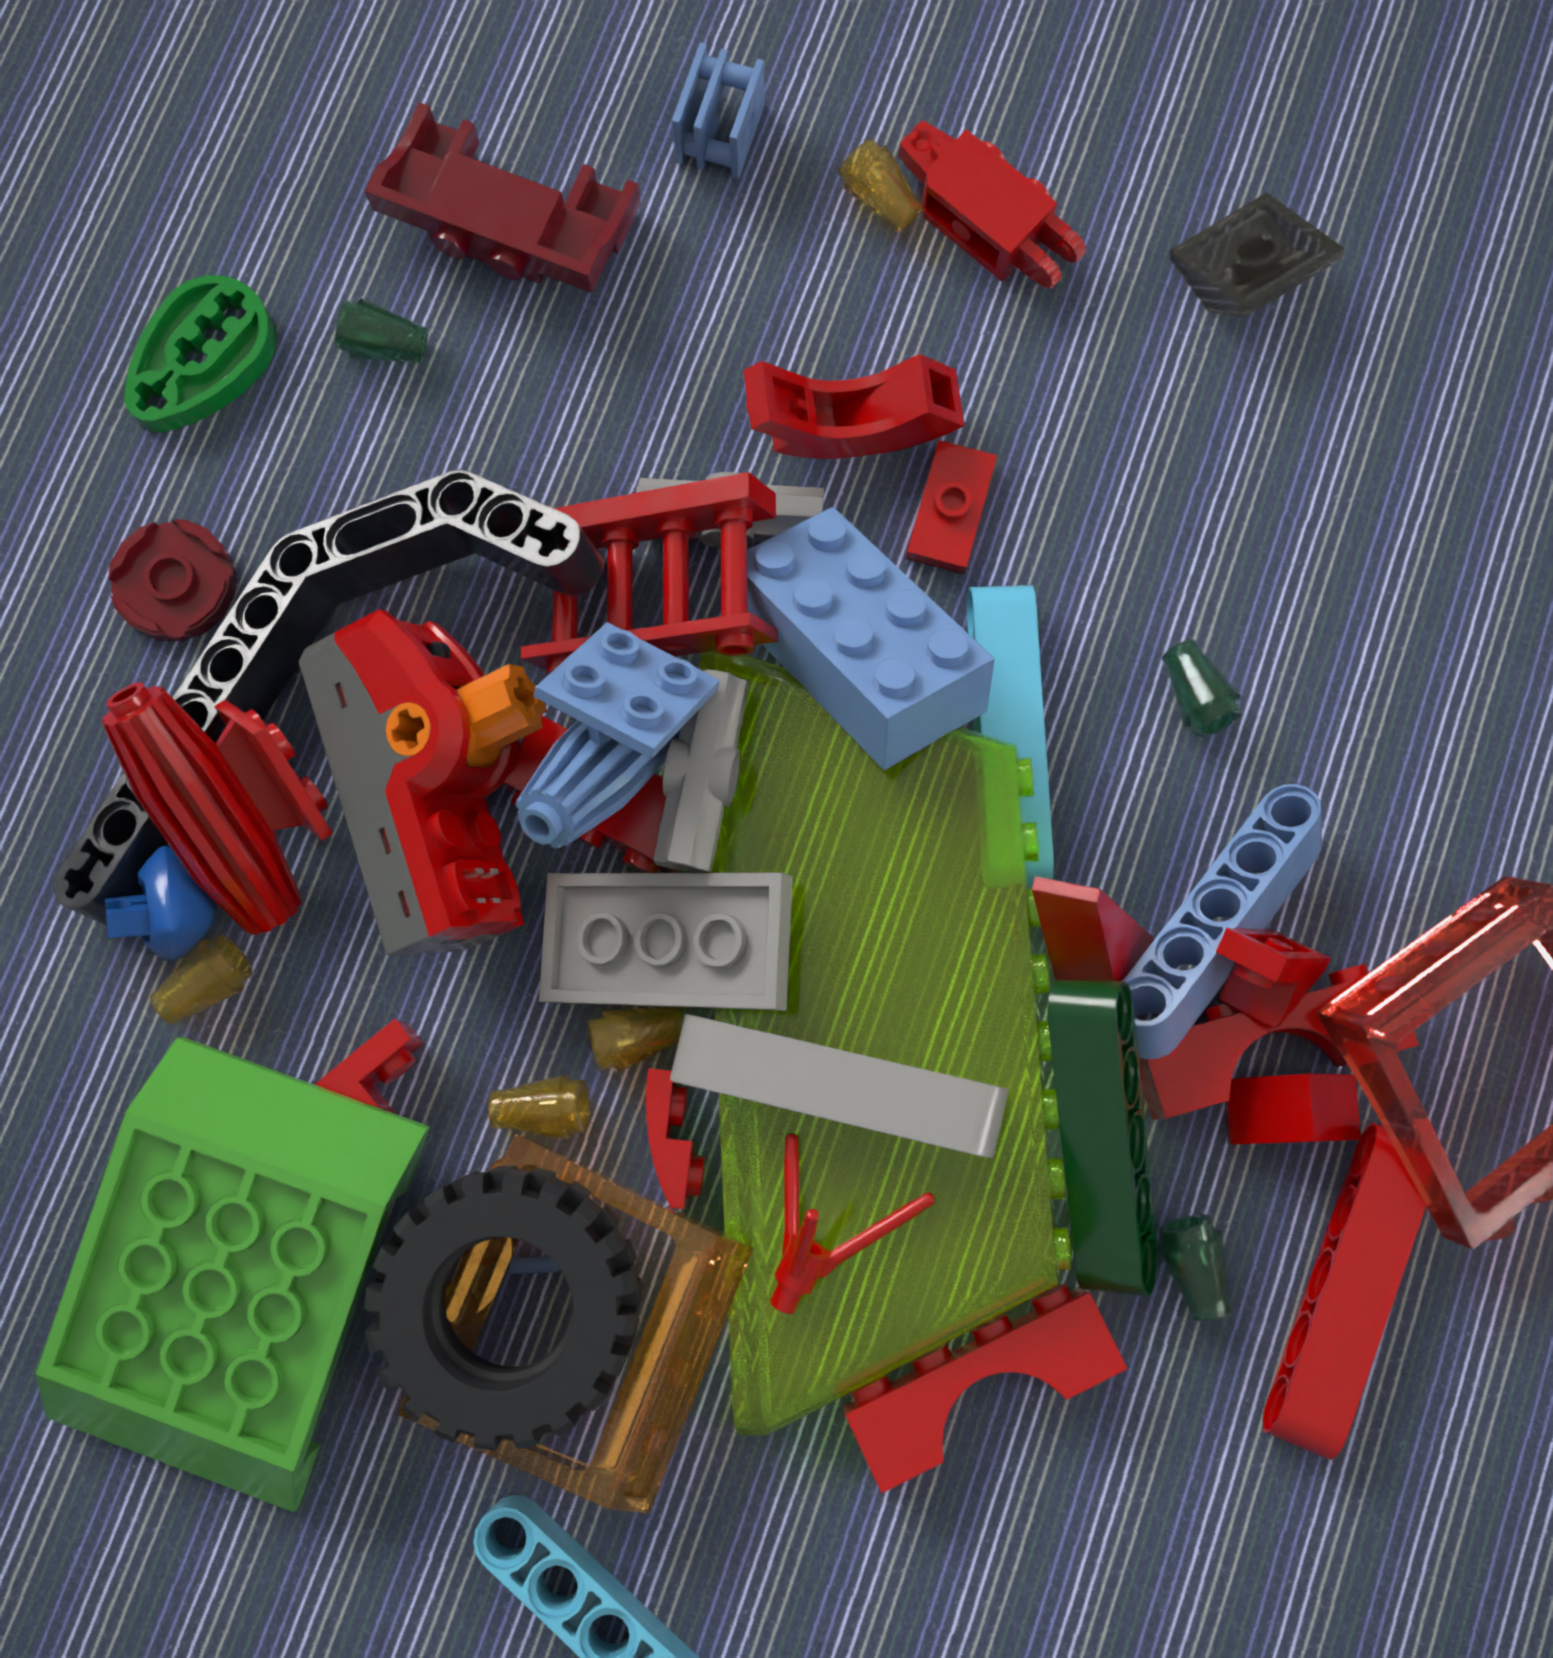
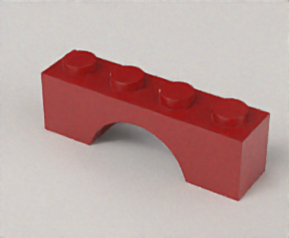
(1203, 1062)
(905, 1419)

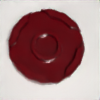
(172, 580)

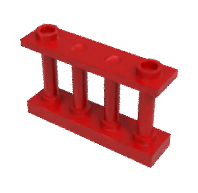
(674, 516)

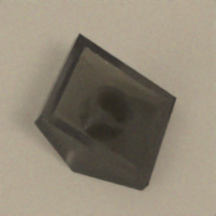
(1253, 257)

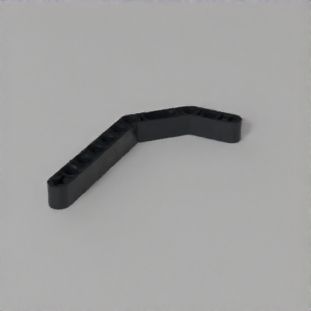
(290, 604)

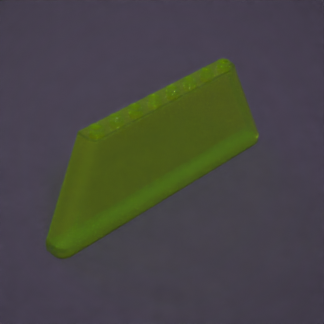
(911, 954)

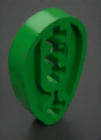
(177, 328)

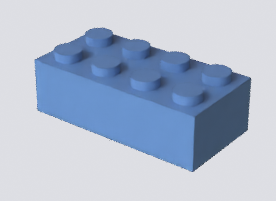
(865, 638)

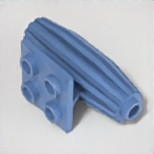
(627, 713)

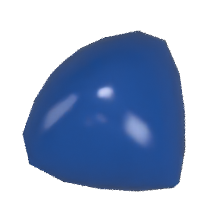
(169, 914)

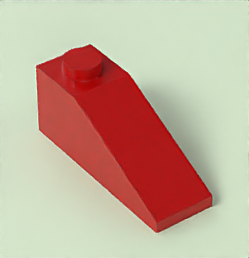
(1087, 932)

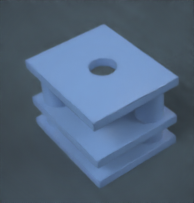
(696, 113)

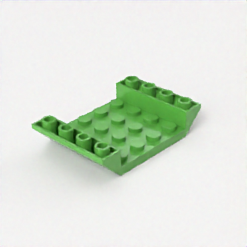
(224, 1269)

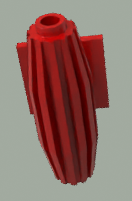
(218, 799)

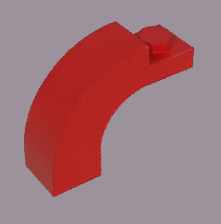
(857, 415)

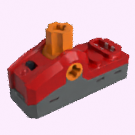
(413, 756)

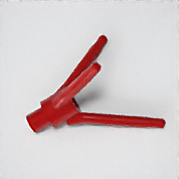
(806, 1259)

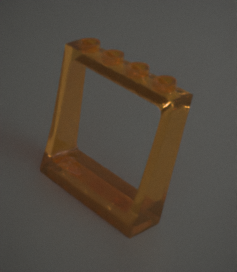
(666, 1361)

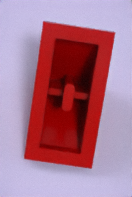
(1293, 1109)

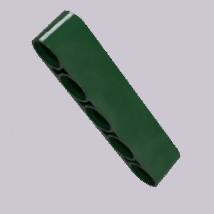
(1103, 1135)

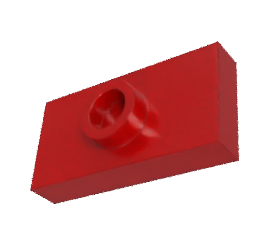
(951, 507)

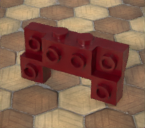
(497, 214)

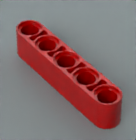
(1346, 1301)

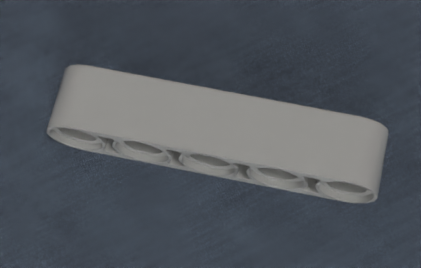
(840, 1085)

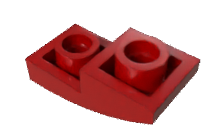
(674, 1160)

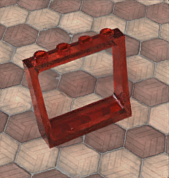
(1405, 994)

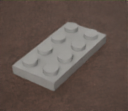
(667, 940)

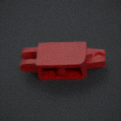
(988, 205)

